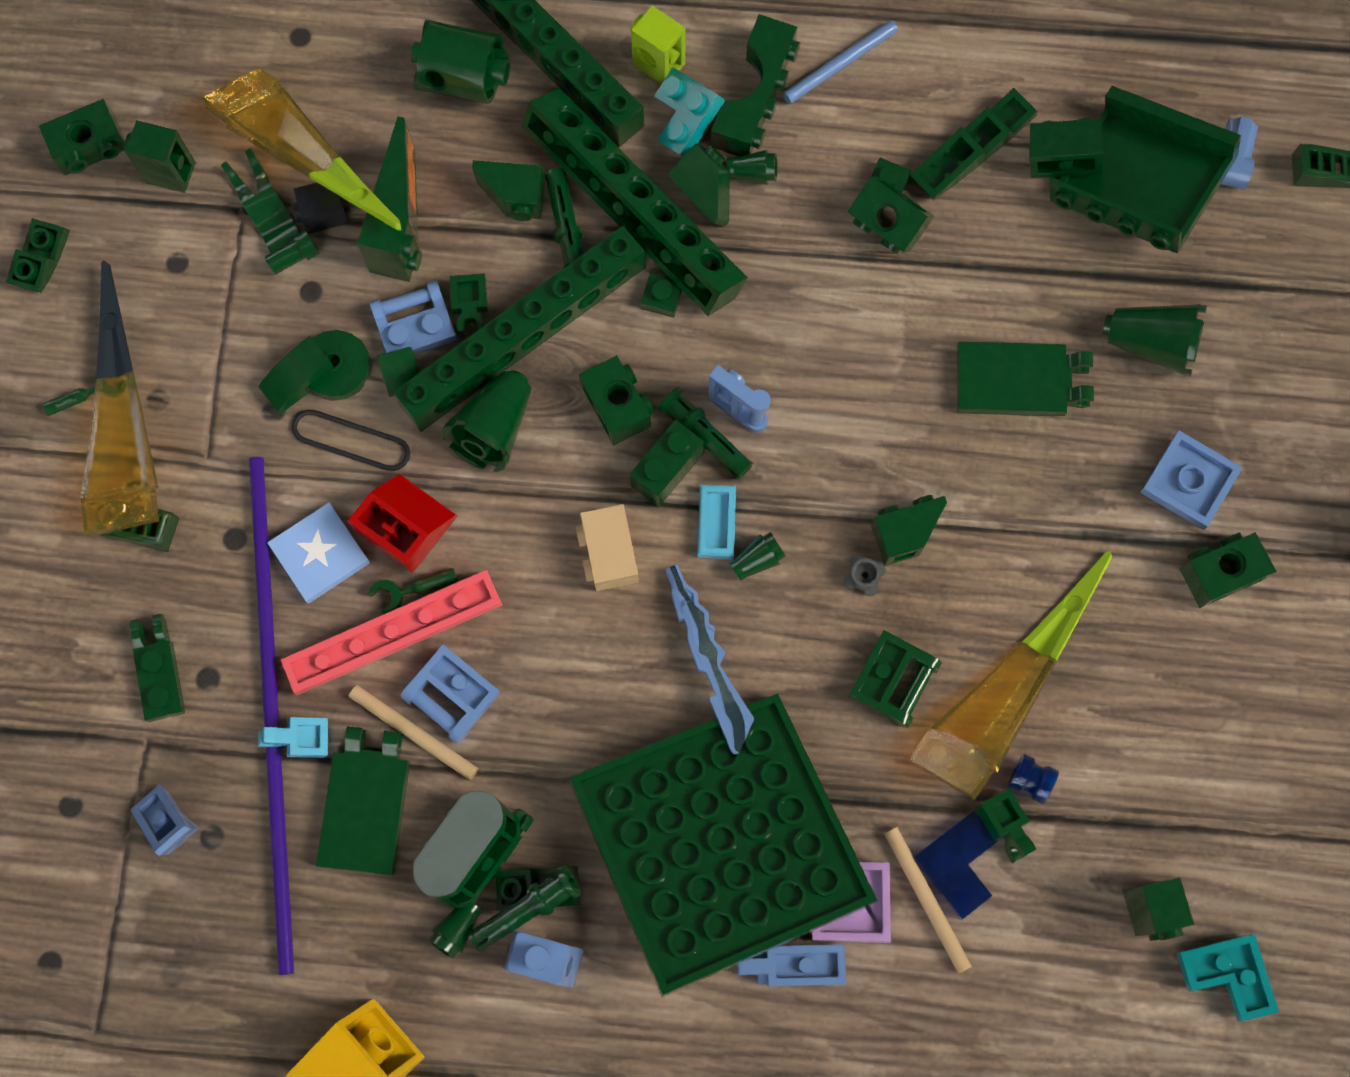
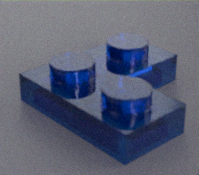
(947, 865)

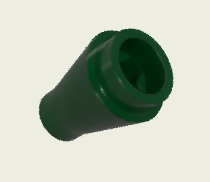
(754, 167)
(758, 557)
(452, 932)

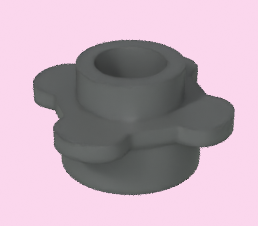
(873, 569)

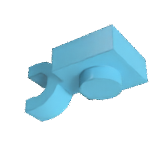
(302, 737)

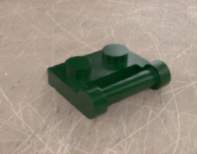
(883, 673)

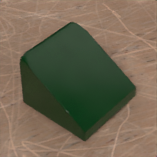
(398, 368)

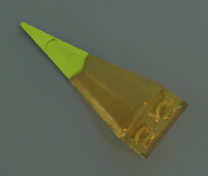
(269, 118)
(981, 727)

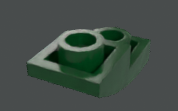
(39, 256)
(293, 373)
(515, 883)

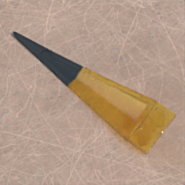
(119, 463)

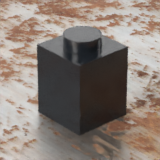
(318, 208)

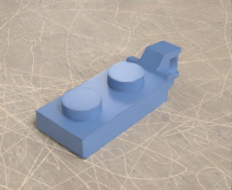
(798, 966)

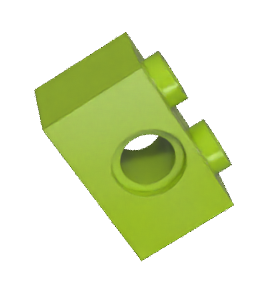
(657, 44)

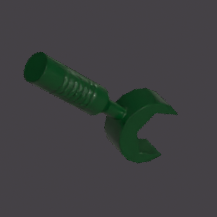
(68, 400)
(418, 586)

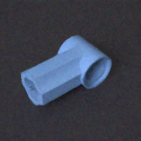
(1242, 168)

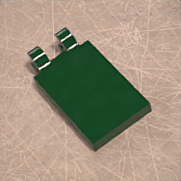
(1020, 379)
(364, 806)

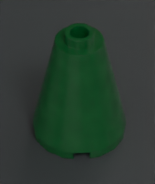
(1158, 333)
(490, 422)

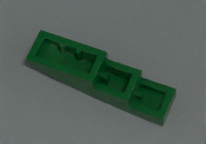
(974, 144)

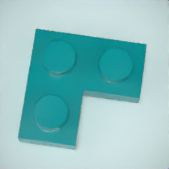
(694, 110)
(1237, 965)

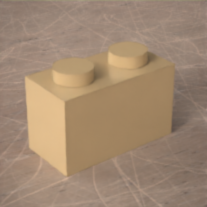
(609, 548)

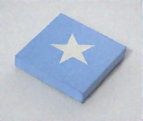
(318, 553)

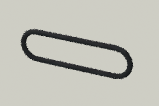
(355, 426)

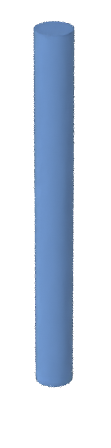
(840, 62)

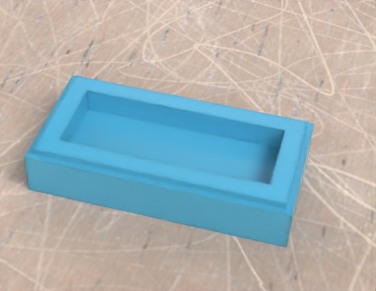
(716, 521)

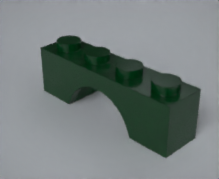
(741, 121)

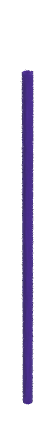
(271, 718)

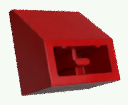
(402, 521)

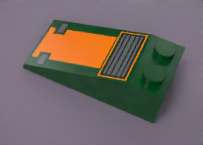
(382, 247)

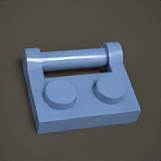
(419, 331)
(731, 395)
(456, 682)

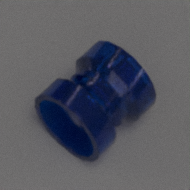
(1033, 778)

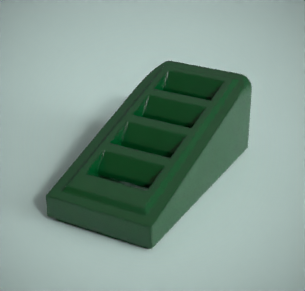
(1306, 176)
(163, 536)

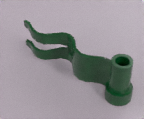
(272, 219)

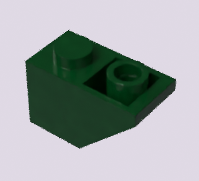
(905, 531)

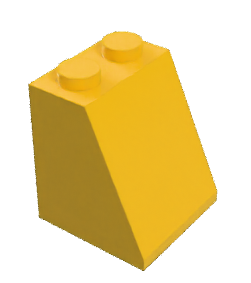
(361, 1046)

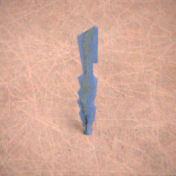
(707, 654)

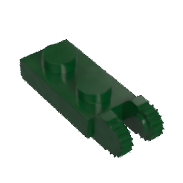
(157, 671)

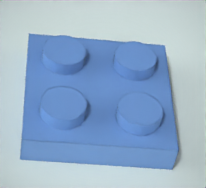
(1191, 480)

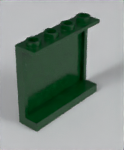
(1155, 171)

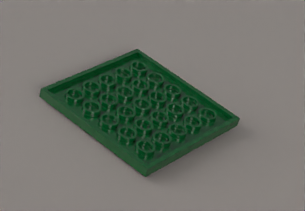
(721, 846)

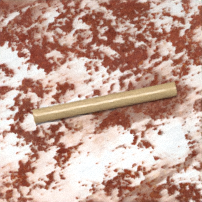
(413, 732)
(928, 900)

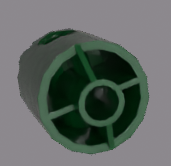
(460, 62)

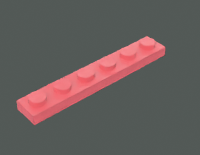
(391, 632)

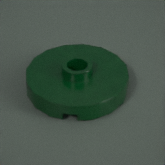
(350, 373)

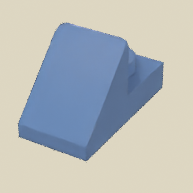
(163, 821)

